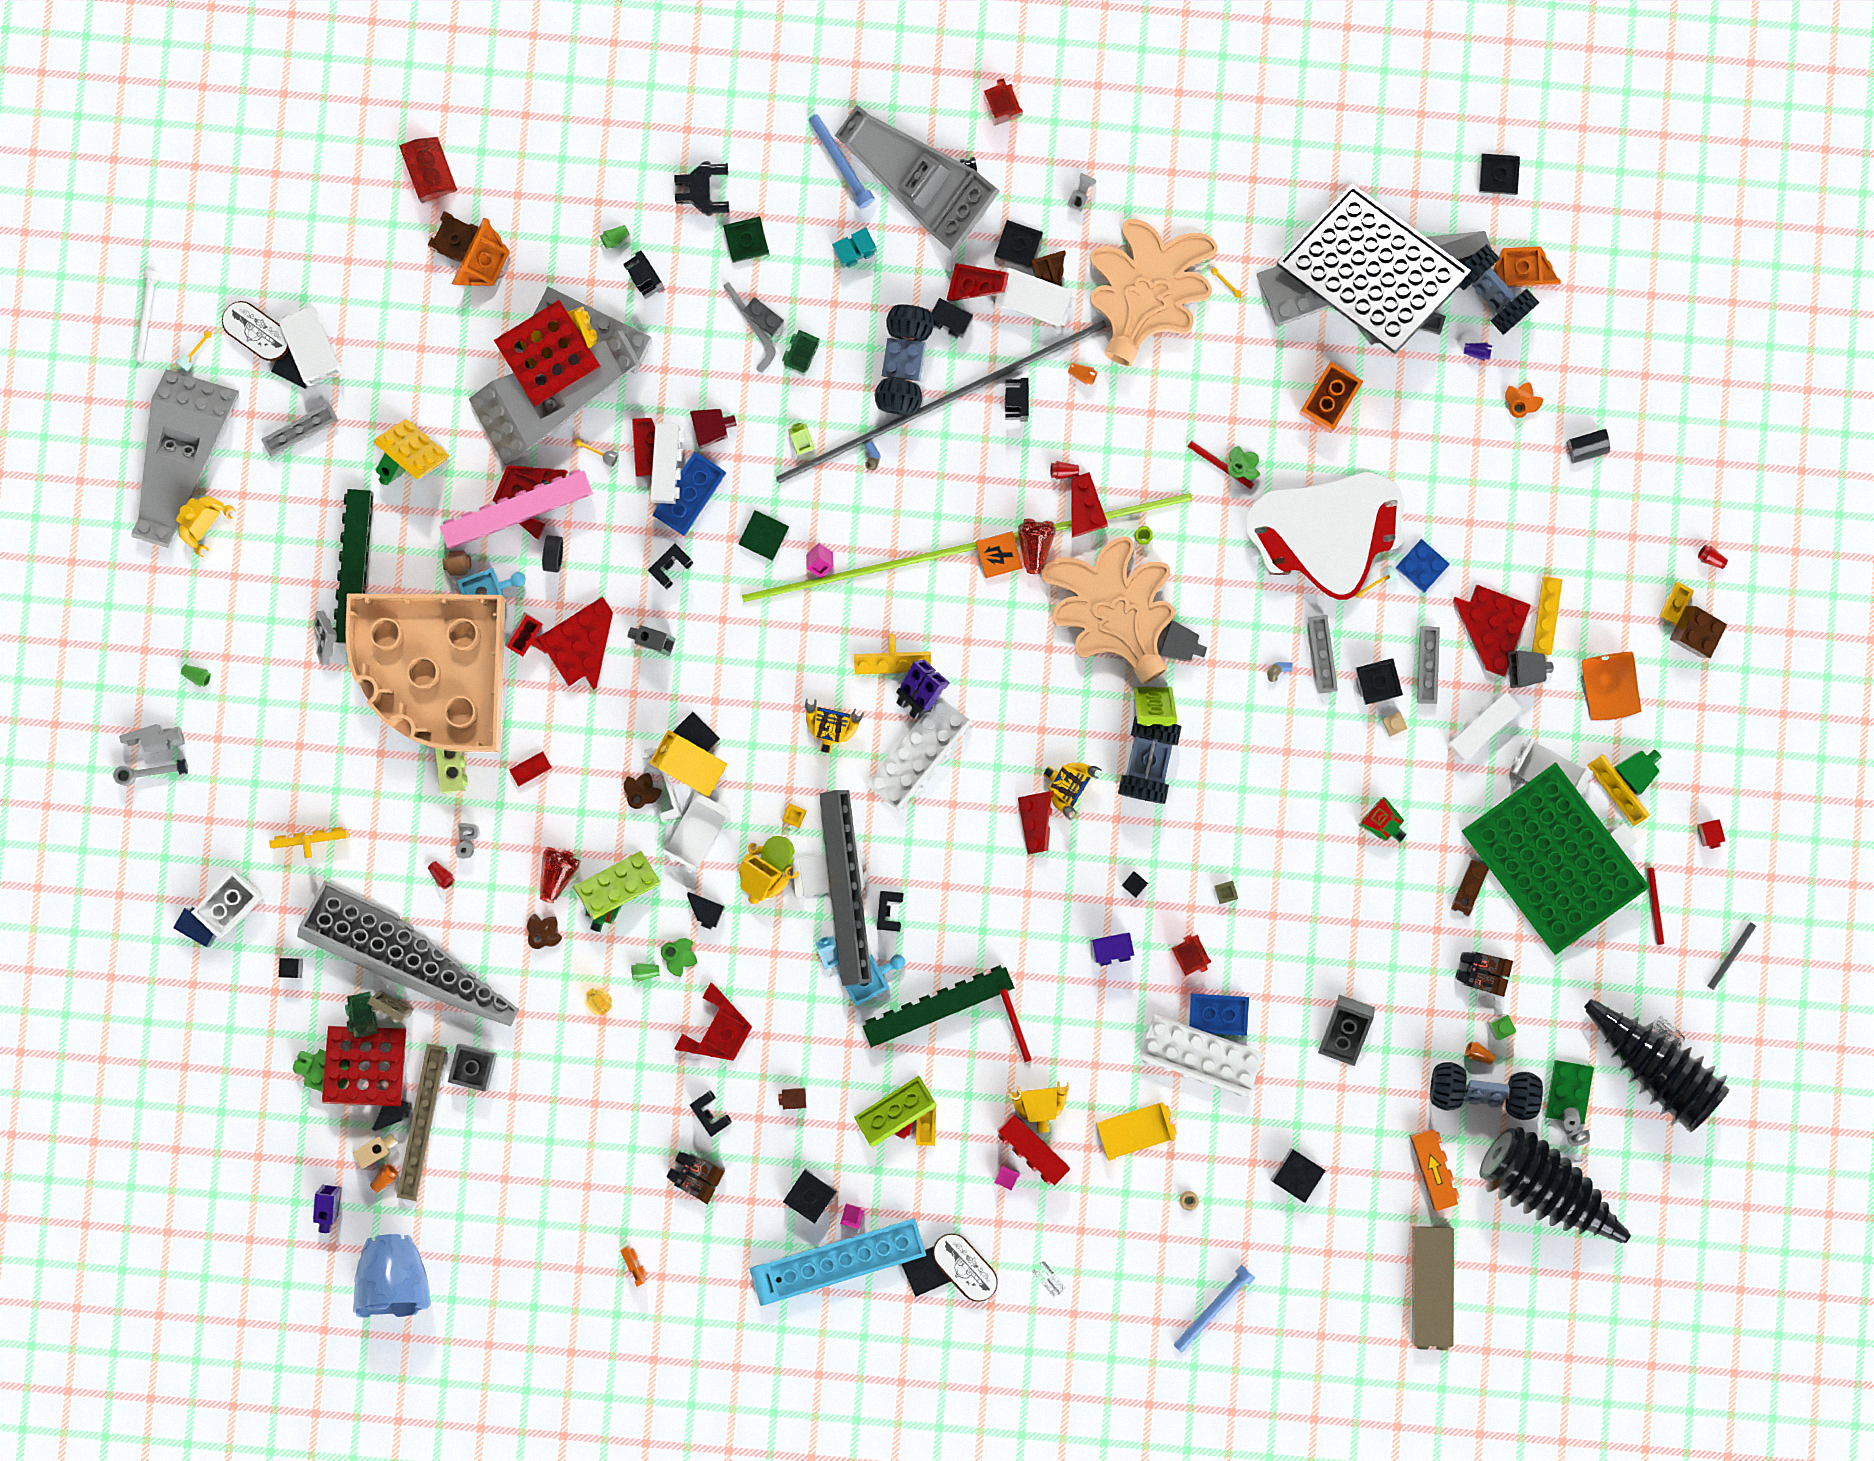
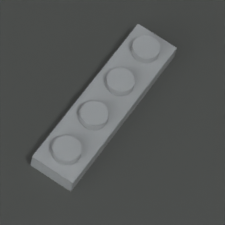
(299, 429)
(1322, 654)
(1428, 665)

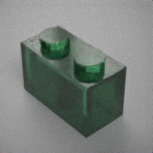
(801, 352)
(361, 1016)

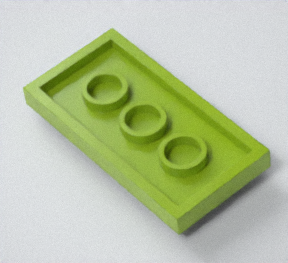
(1155, 706)
(616, 885)
(895, 1111)

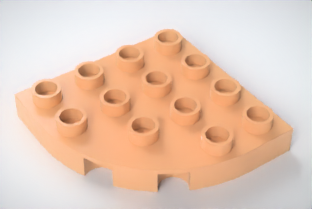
(431, 665)

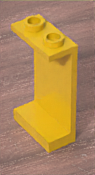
(582, 321)
(688, 763)
(1136, 1130)

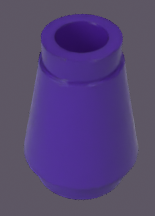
(1478, 350)

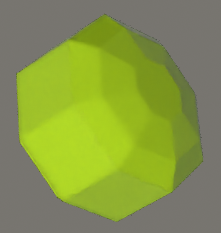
(1143, 535)

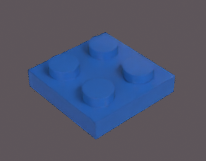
(1422, 565)

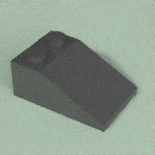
(1347, 1030)

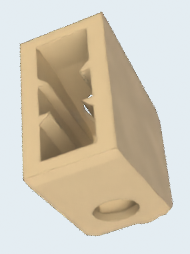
(365, 1155)

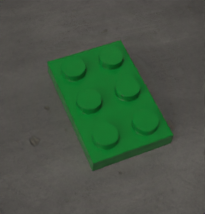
(1569, 1089)

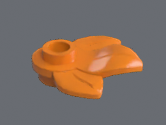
(1524, 398)

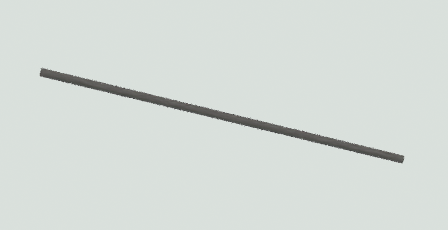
(941, 401)

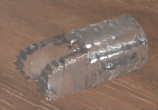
(1661, 1024)
(1052, 1282)

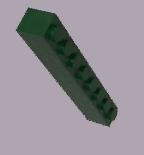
(353, 554)
(937, 1007)

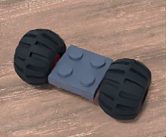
(904, 359)
(1521, 1093)

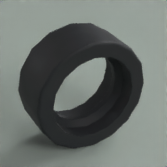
(552, 553)

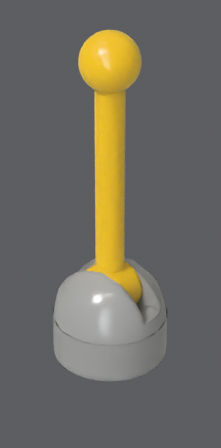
(609, 457)

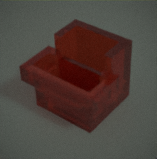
(1002, 102)
(1190, 955)

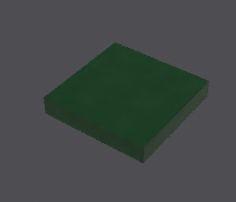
(746, 239)
(763, 535)

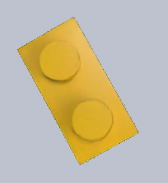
(1676, 603)
(926, 1129)

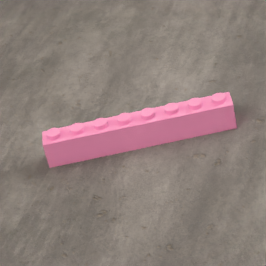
(516, 510)

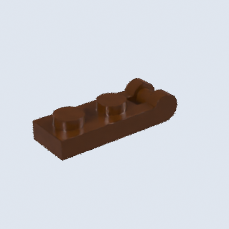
(1470, 887)

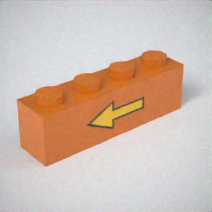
(1434, 1169)

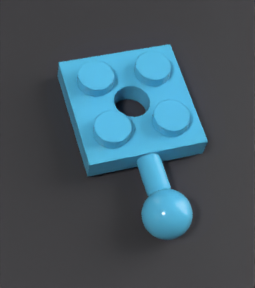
(489, 580)
(860, 994)

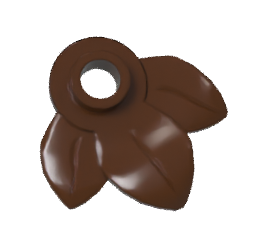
(643, 788)
(545, 930)

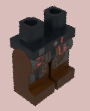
(1478, 972)
(689, 1177)

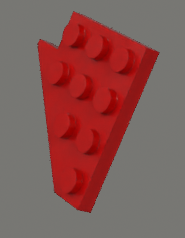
(1493, 625)
(580, 643)

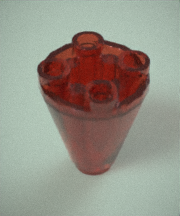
(1035, 543)
(556, 873)

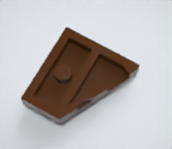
(1049, 267)

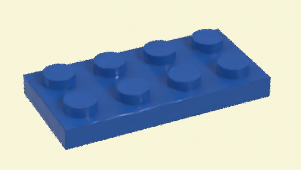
(697, 485)

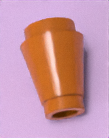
(1083, 373)
(1479, 1053)
(384, 1177)

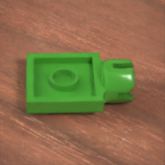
(312, 1069)

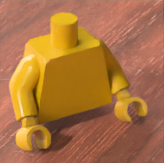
(197, 518)
(761, 878)
(1040, 1104)

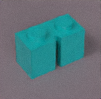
(853, 249)

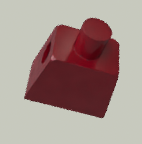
(711, 426)

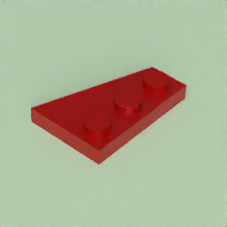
(975, 282)
(643, 445)
(1086, 508)
(1035, 820)

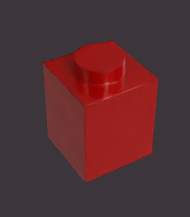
(1711, 833)

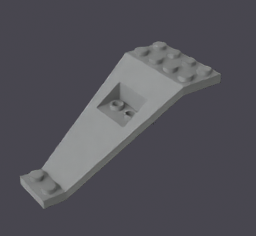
(929, 184)
(191, 419)
(518, 425)

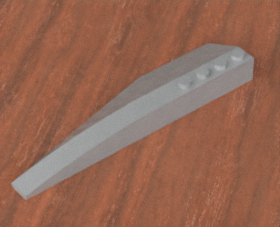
(394, 950)

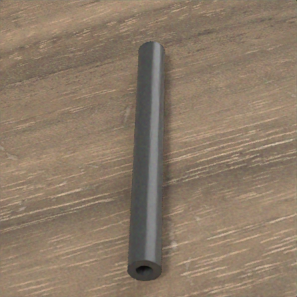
(1731, 956)

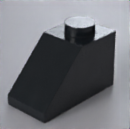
(706, 910)
(392, 1114)

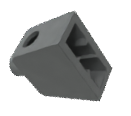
(657, 641)
(1181, 644)
(1527, 668)

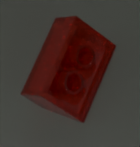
(428, 168)

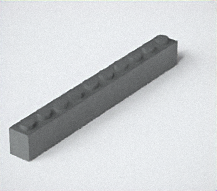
(845, 887)

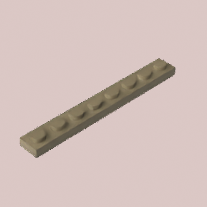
(421, 1122)

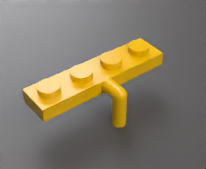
(888, 662)
(306, 840)

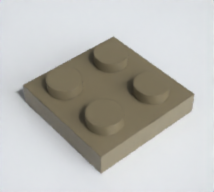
(392, 1007)

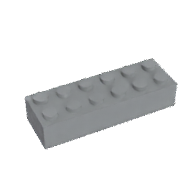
(602, 324)

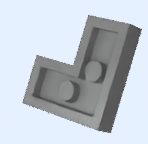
(326, 637)

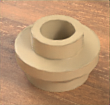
(1193, 1205)

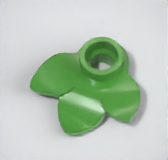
(1244, 462)
(681, 957)

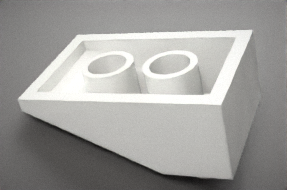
(227, 903)

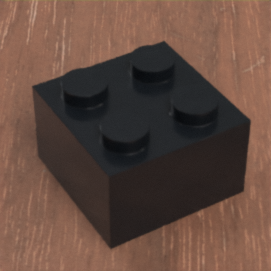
(1297, 1175)

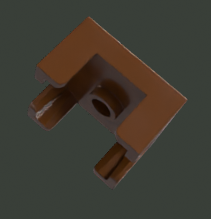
(452, 237)

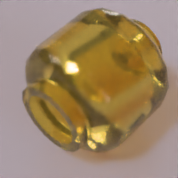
(598, 1001)

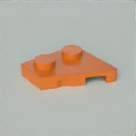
(639, 1272)

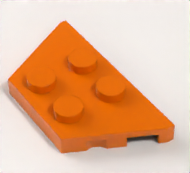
(483, 258)
(1525, 267)

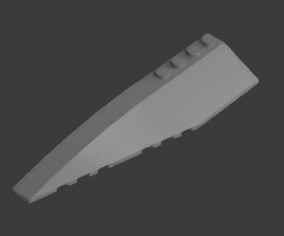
(1293, 301)

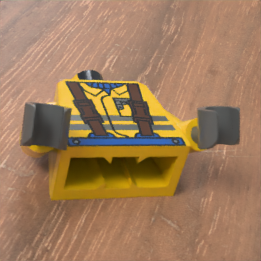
(830, 725)
(1069, 784)

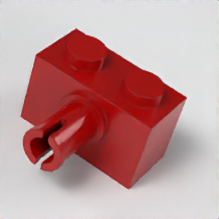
(525, 635)

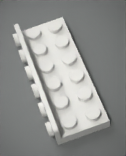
(919, 754)
(1201, 1056)

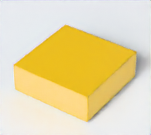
(794, 815)

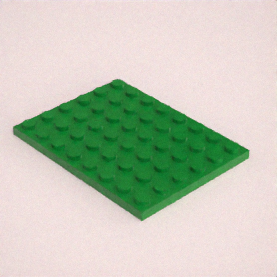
(1555, 858)

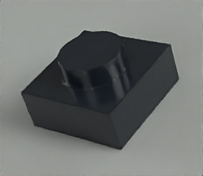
(1134, 884)

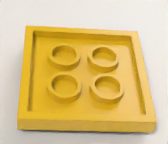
(411, 449)

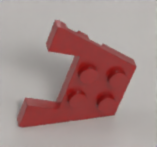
(525, 478)
(724, 1034)

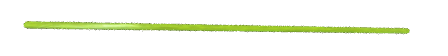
(944, 552)

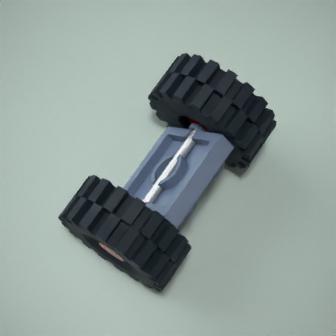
(1496, 292)
(1149, 762)

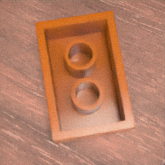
(1330, 397)

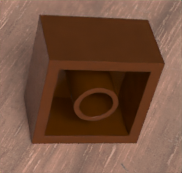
(1698, 632)

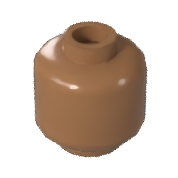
(457, 563)

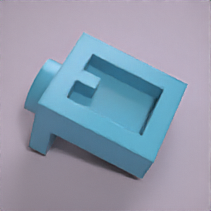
(828, 951)

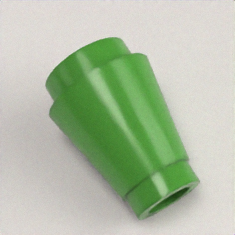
(614, 236)
(197, 675)
(644, 971)

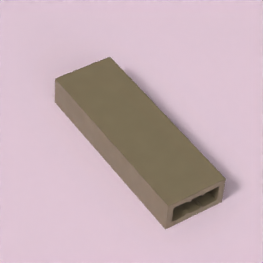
(1432, 1287)

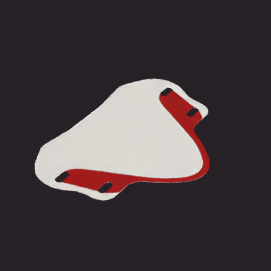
(1329, 530)

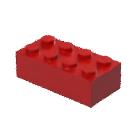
(1034, 1149)

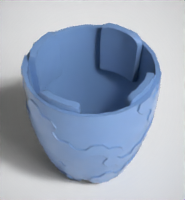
(390, 1278)

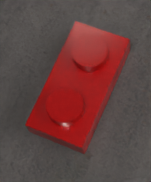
(530, 768)

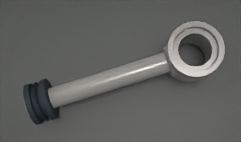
(181, 767)

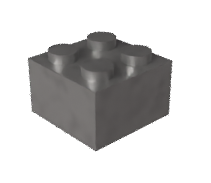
(472, 1067)

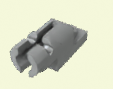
(154, 739)

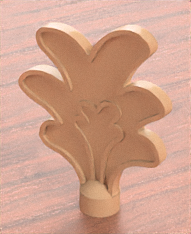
(1151, 288)
(1112, 609)

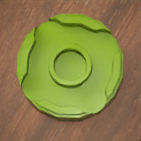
(778, 852)

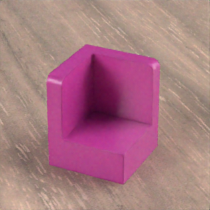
(819, 560)
(1006, 1177)
(852, 1216)

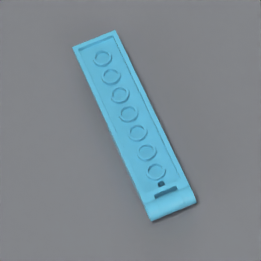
(837, 1261)

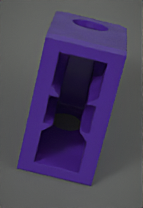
(326, 1207)

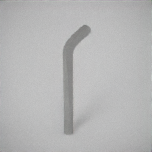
(763, 365)

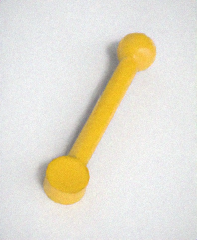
(1237, 293)

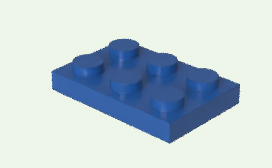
(1219, 1014)

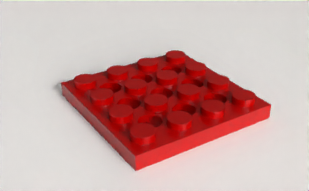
(554, 383)
(371, 1095)

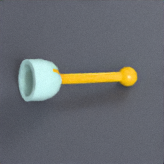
(185, 361)
(1389, 575)

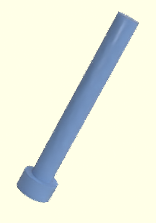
(863, 197)
(1243, 1276)

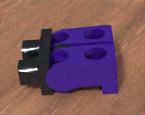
(921, 688)

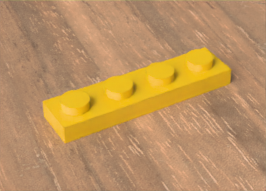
(1547, 615)
(1618, 790)

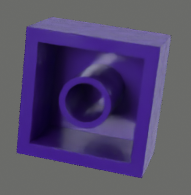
(1112, 948)

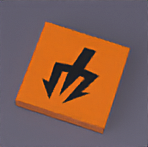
(999, 554)

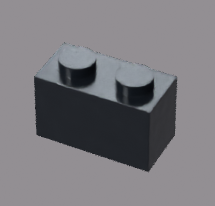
(951, 318)

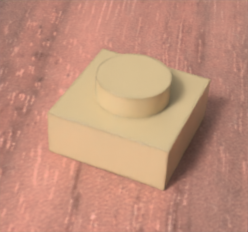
(1395, 724)

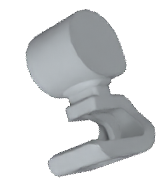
(1079, 198)
(466, 848)
(1572, 1125)

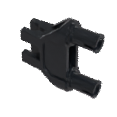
(700, 188)

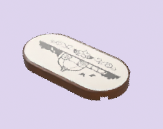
(255, 331)
(964, 1267)

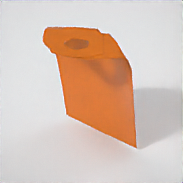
(1611, 686)

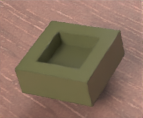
(1226, 892)

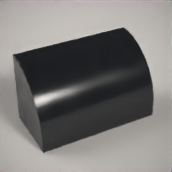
(1589, 446)

